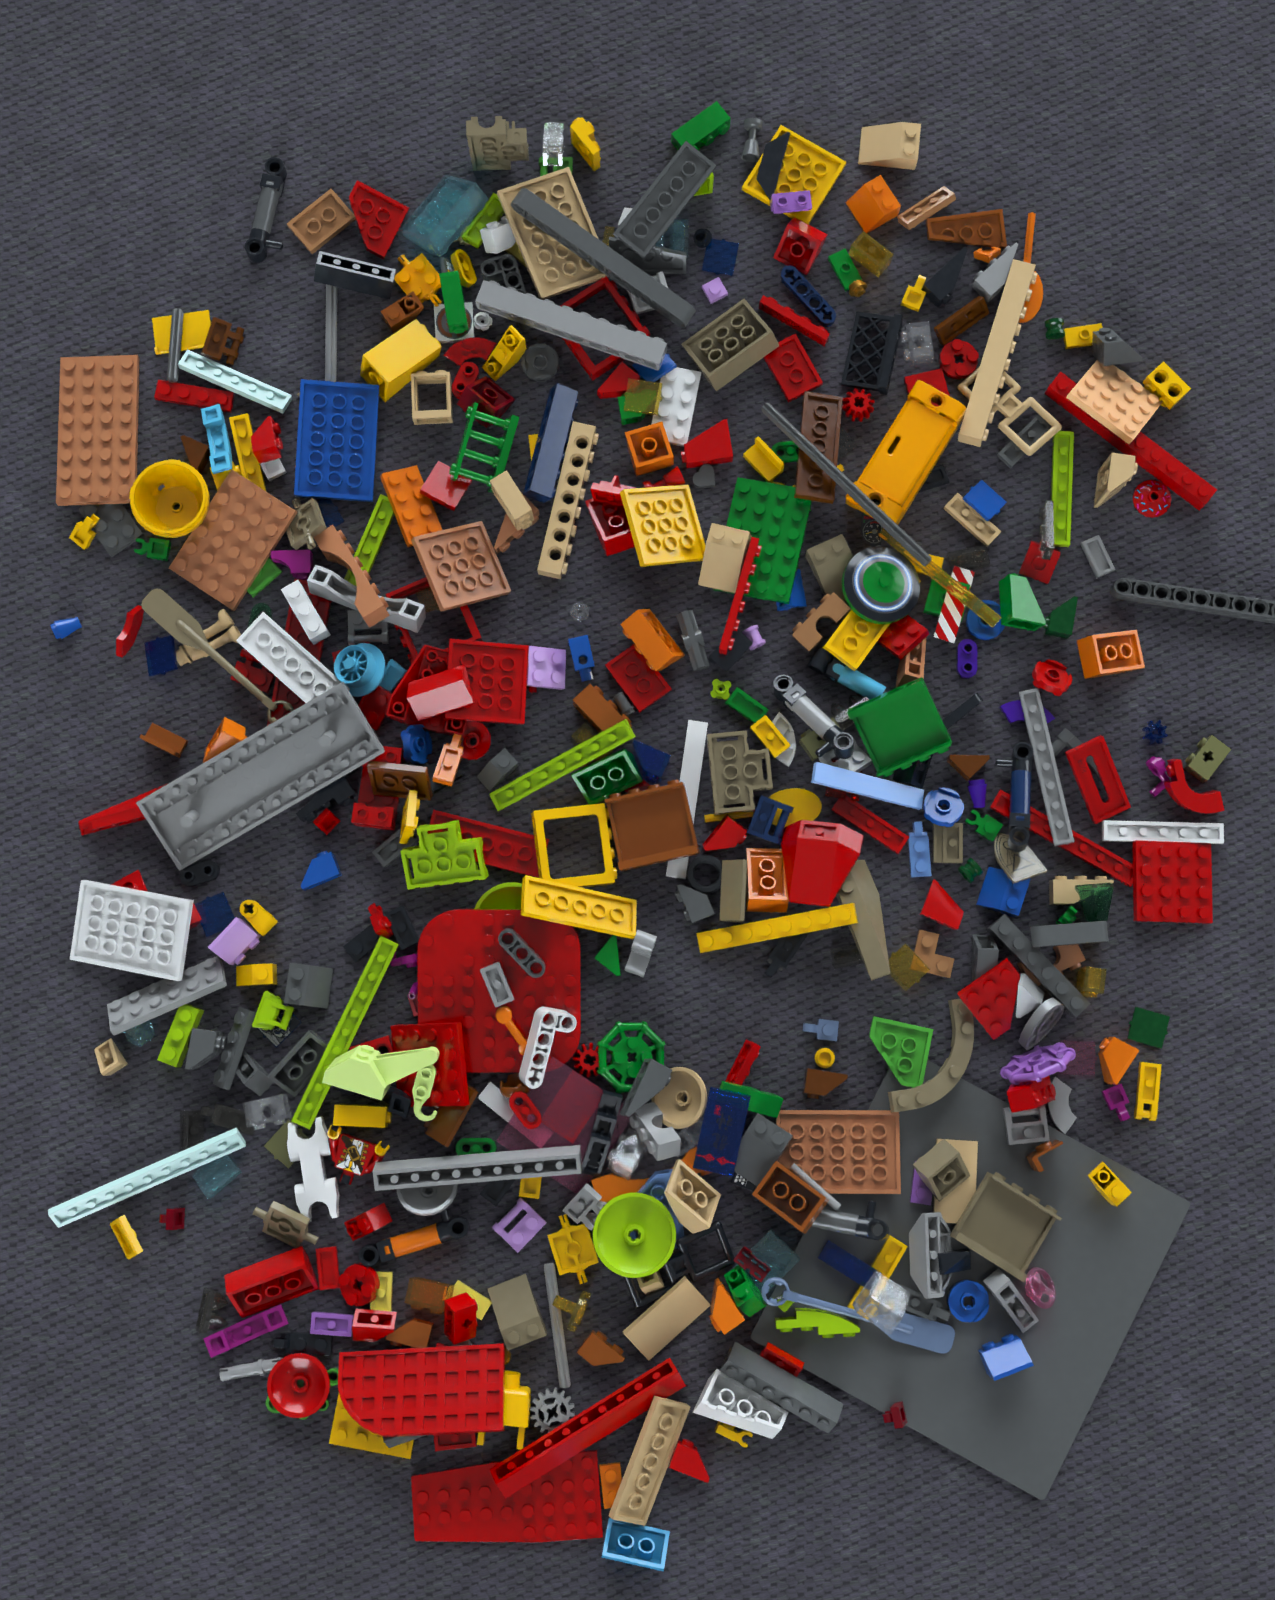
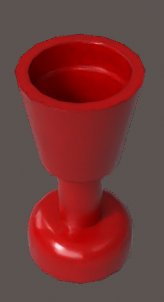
(672, 478)

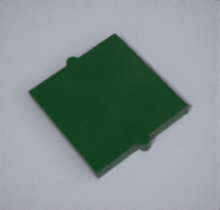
(1148, 1027)

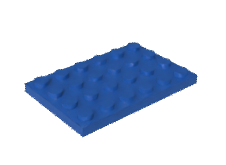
(336, 440)

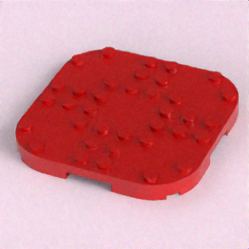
(453, 988)

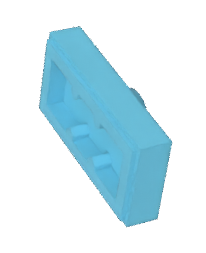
(393, 675)

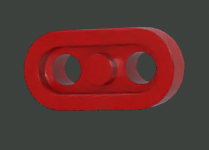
(464, 379)
(525, 1109)

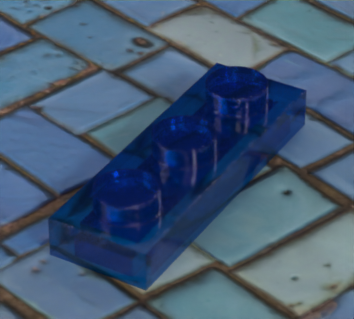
(847, 1263)

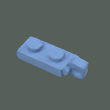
(919, 852)

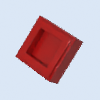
(326, 821)

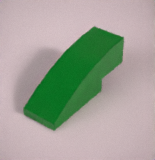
(760, 1101)

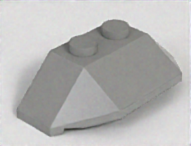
(927, 1239)

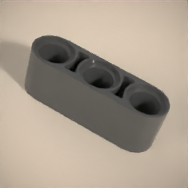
(518, 942)

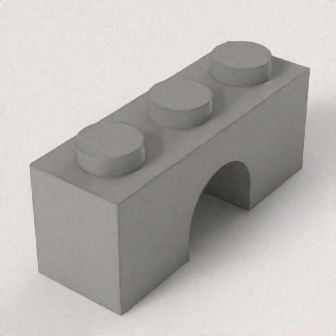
(659, 1141)

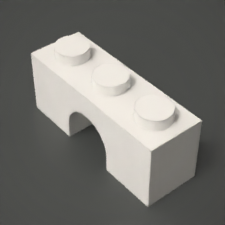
(305, 612)

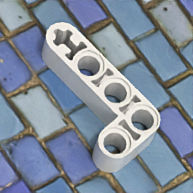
(544, 1046)

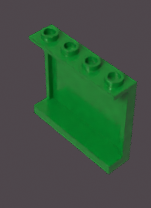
(900, 727)

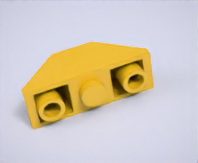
(505, 354)

